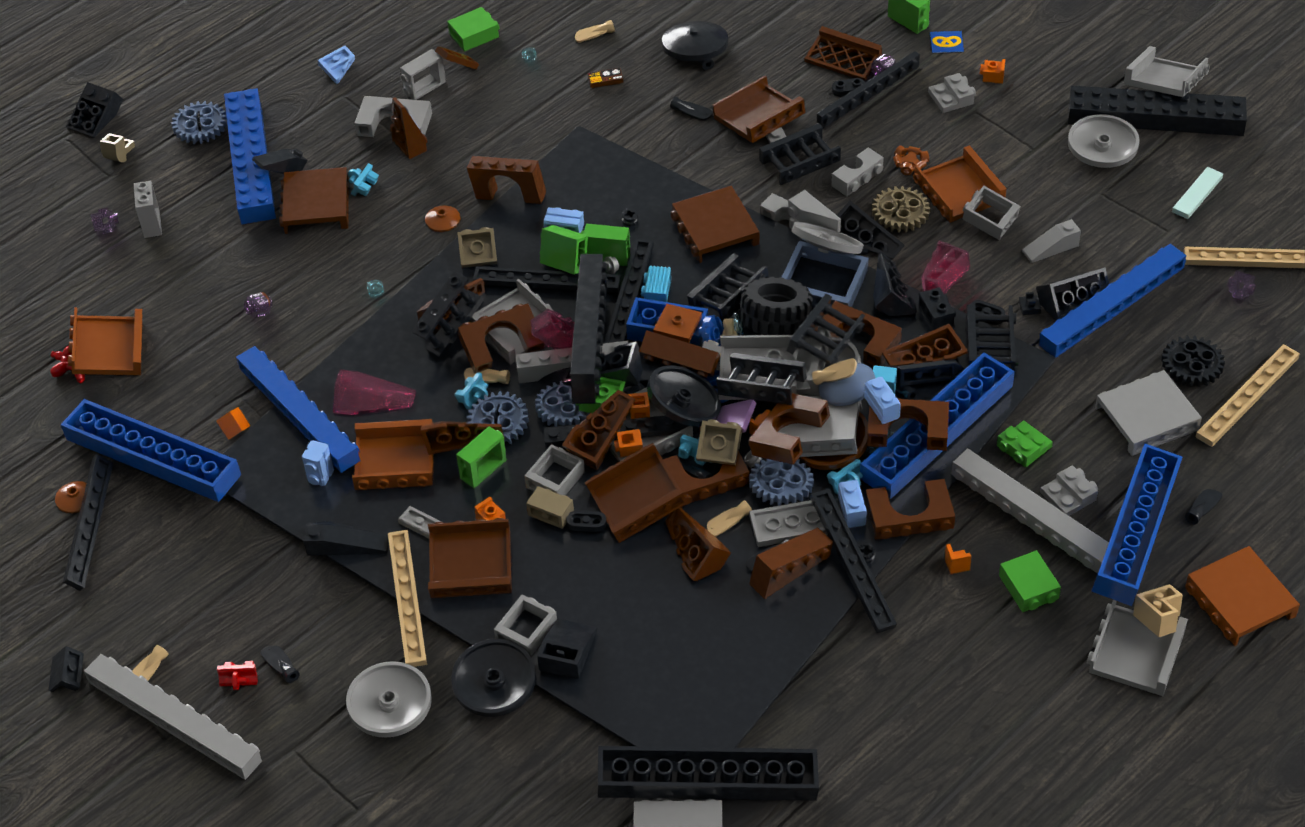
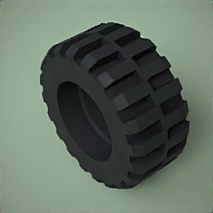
(775, 306)

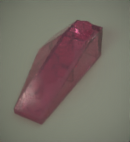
(364, 392)

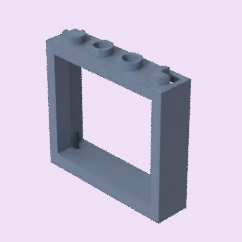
(849, 261)

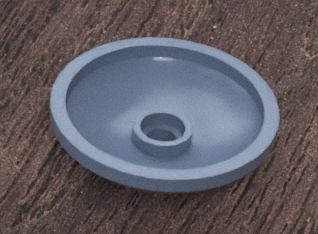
(847, 390)

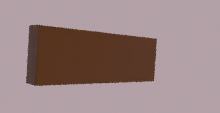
(457, 57)

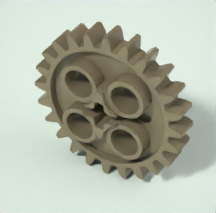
(900, 209)

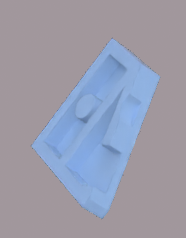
(337, 63)

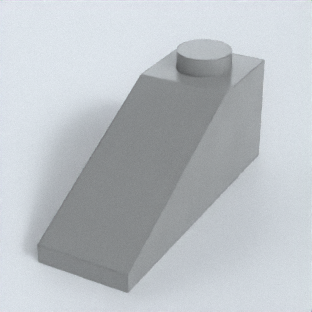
(810, 210)
(1054, 241)

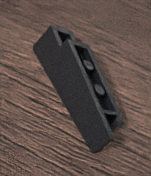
(928, 372)

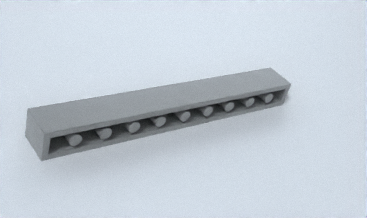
(1030, 509)
(173, 716)

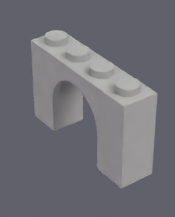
(377, 108)

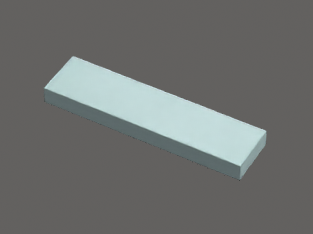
(1197, 193)

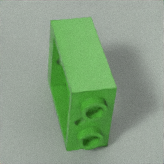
(473, 472)

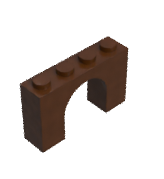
(523, 172)
(474, 333)
(883, 334)
(930, 413)
(781, 447)
(696, 489)
(890, 523)

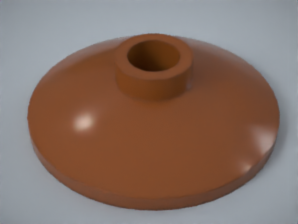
(442, 218)
(70, 497)

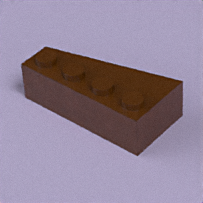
(679, 353)
(789, 561)

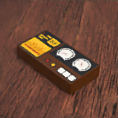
(605, 77)

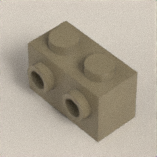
(549, 507)

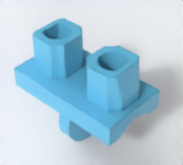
(360, 178)
(474, 389)
(688, 447)
(847, 473)

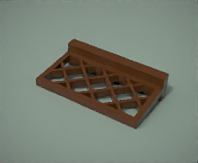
(848, 44)

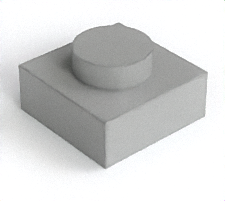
(775, 135)
(712, 345)

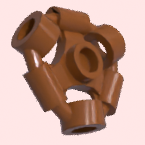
(910, 160)

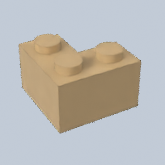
(1159, 609)

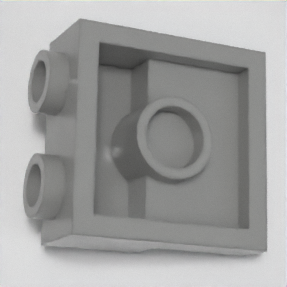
(952, 93)
(1070, 491)

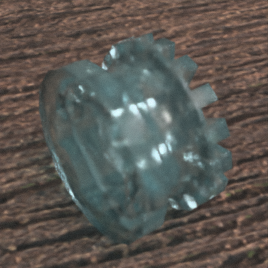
(530, 51)
(379, 288)

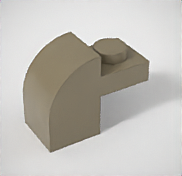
(116, 147)

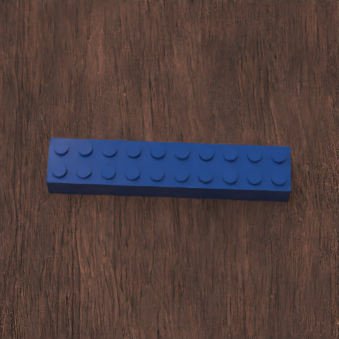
(248, 140)
(151, 450)
(907, 450)
(1137, 525)

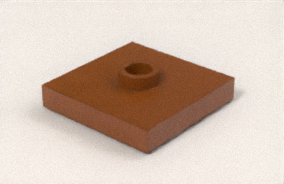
(678, 322)

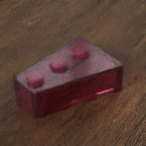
(945, 267)
(553, 329)

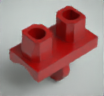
(237, 675)

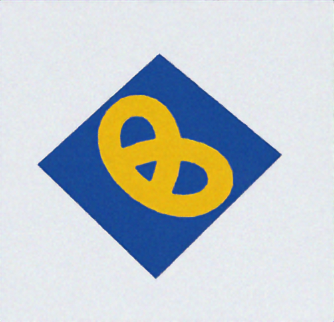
(946, 41)

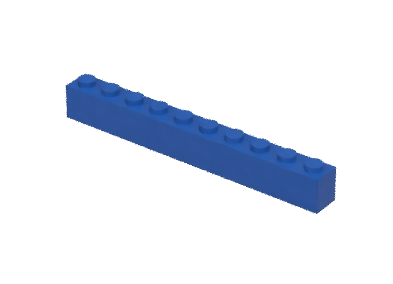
(1112, 300)
(297, 407)

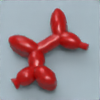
(61, 367)

